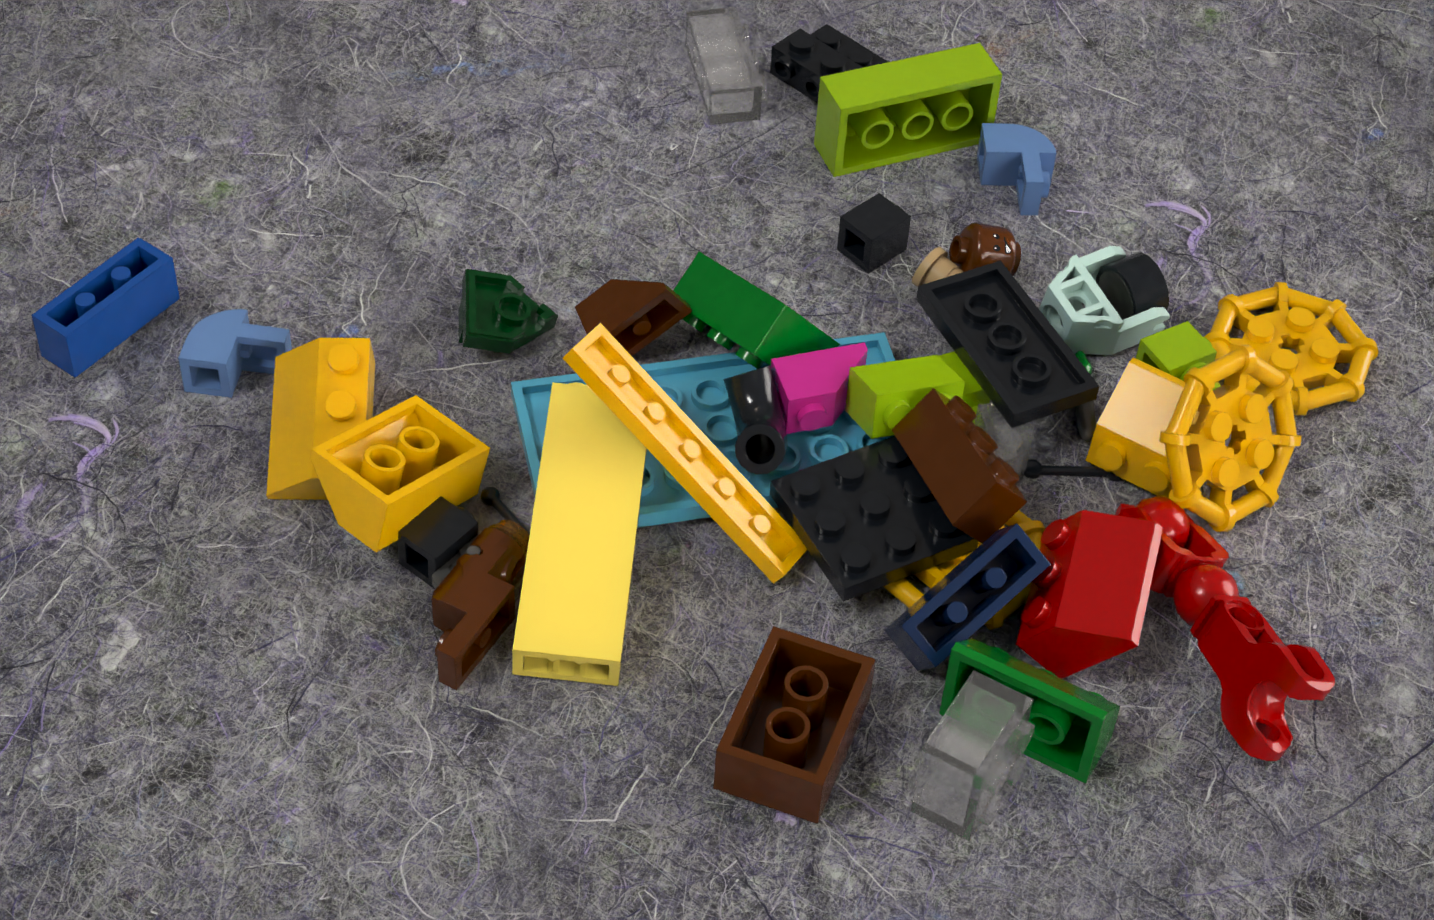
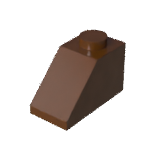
(633, 311)

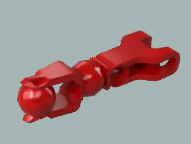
(1231, 633)

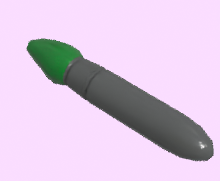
(1085, 413)

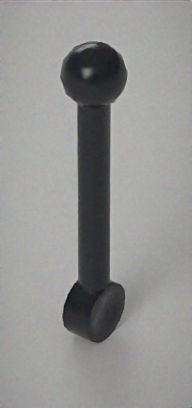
(1035, 469)
(491, 497)

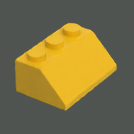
(315, 397)
(396, 468)

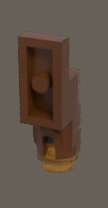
(476, 598)

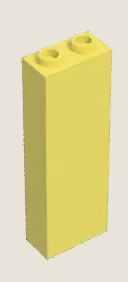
(580, 543)

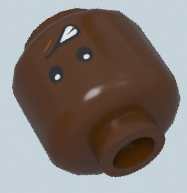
(983, 245)

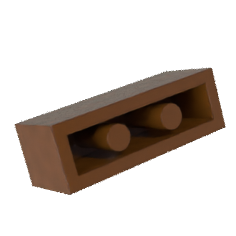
(960, 465)

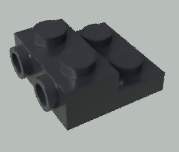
(806, 57)

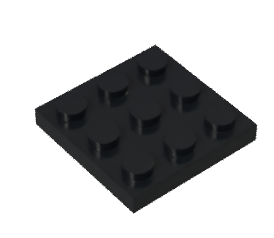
(868, 518)

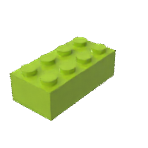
(905, 108)

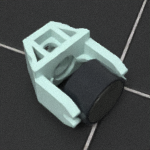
(1121, 299)

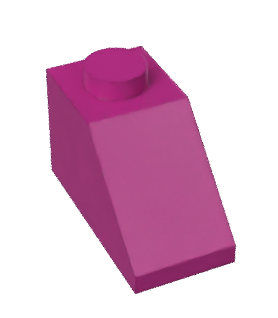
(815, 385)

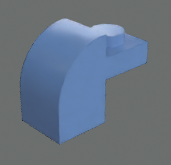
(1017, 158)
(225, 346)

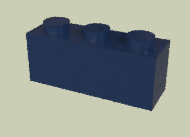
(967, 597)

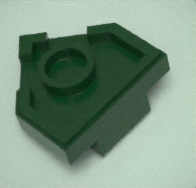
(499, 314)

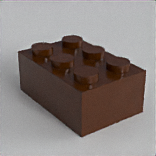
(794, 724)

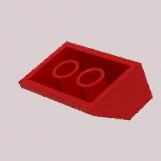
(1092, 593)

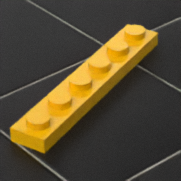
(686, 452)

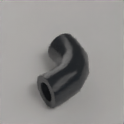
(758, 420)

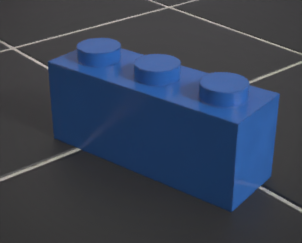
(106, 307)

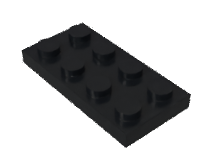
(1007, 344)

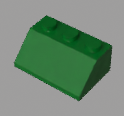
(745, 315)
(1068, 721)

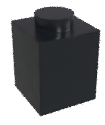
(873, 233)
(434, 538)

